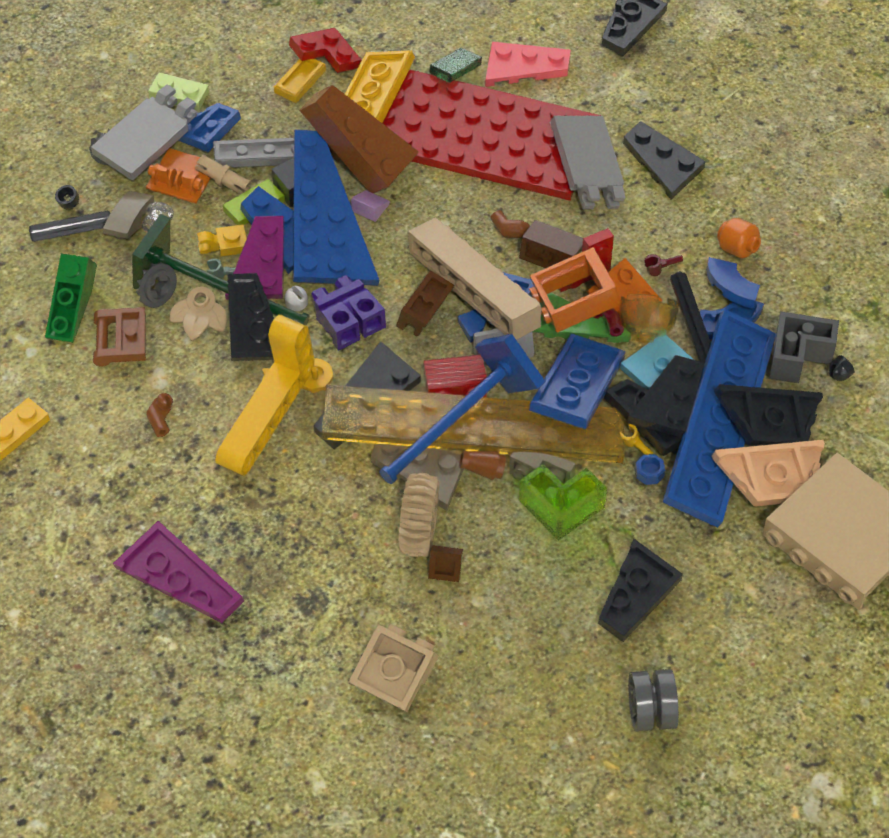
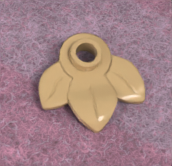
(198, 316)

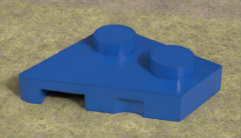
(210, 126)

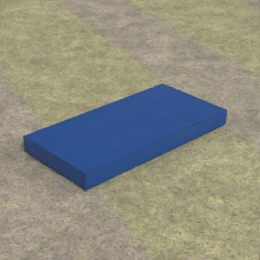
(577, 381)

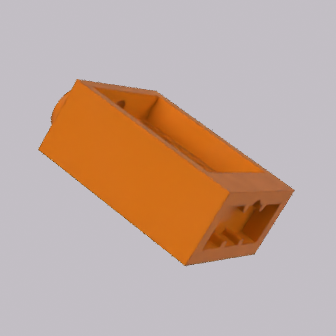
(565, 273)

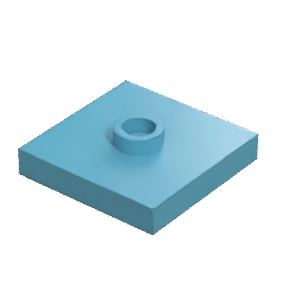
(651, 360)

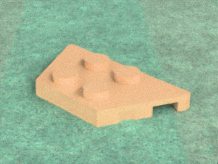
(770, 471)

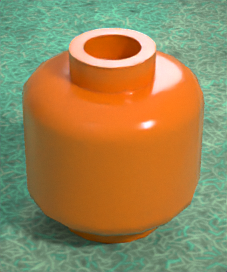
(739, 237)

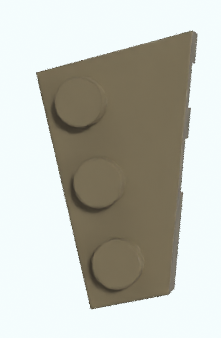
(431, 461)

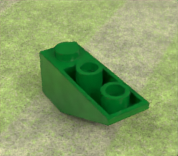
(70, 296)

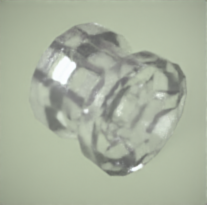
(153, 211)

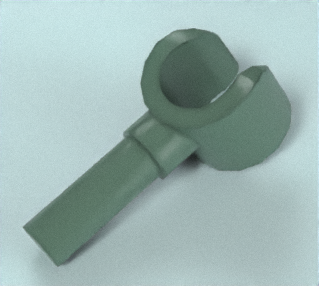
(216, 268)

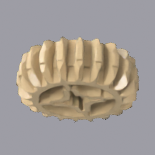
(418, 514)

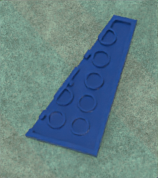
(324, 225)

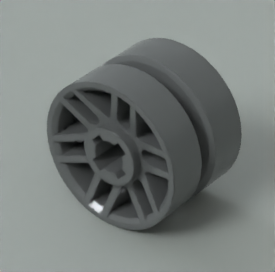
(653, 700)

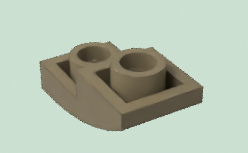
(127, 214)
(525, 462)

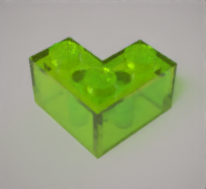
(562, 505)

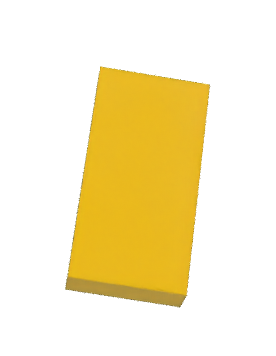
(299, 79)

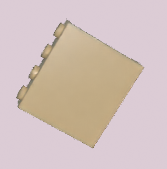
(836, 529)

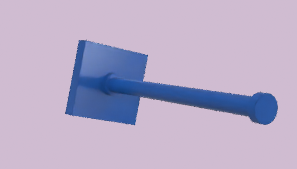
(508, 366)

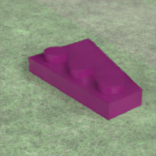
(265, 254)

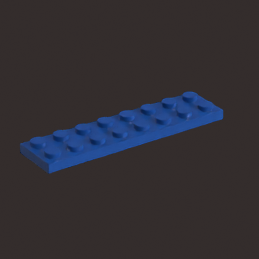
(737, 358)

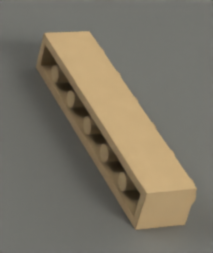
(475, 279)

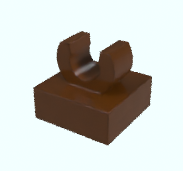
(445, 563)

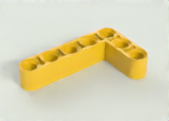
(272, 398)

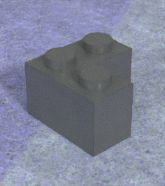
(801, 339)

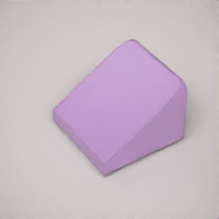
(369, 205)

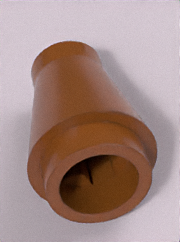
(484, 463)

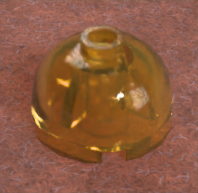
(648, 316)

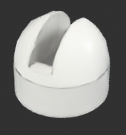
(292, 300)

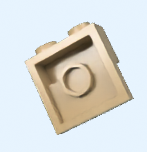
(394, 666)

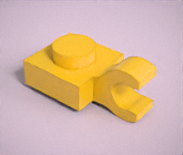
(227, 240)

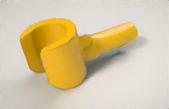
(635, 440)

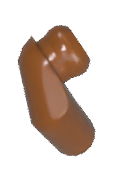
(507, 227)
(158, 412)

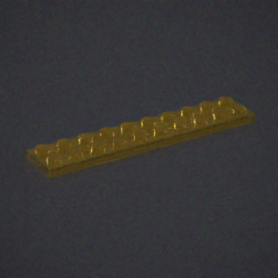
(489, 425)

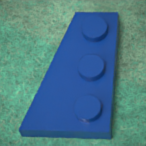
(263, 204)

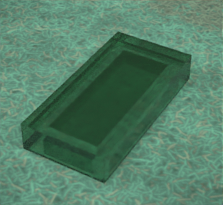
(455, 65)

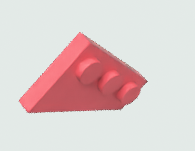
(520, 61)

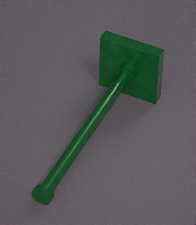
(156, 249)

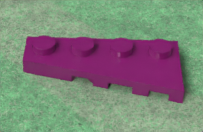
(175, 570)

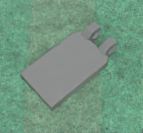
(145, 133)
(589, 159)

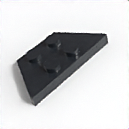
(770, 414)

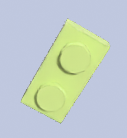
(183, 87)

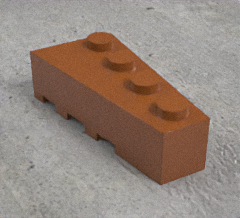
(358, 138)

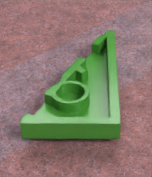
(589, 327)

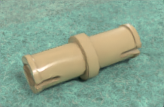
(222, 174)

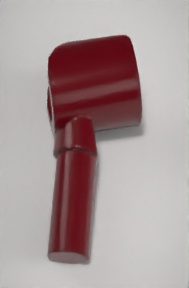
(659, 263)

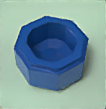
(650, 469)

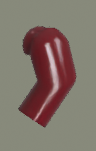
(613, 321)

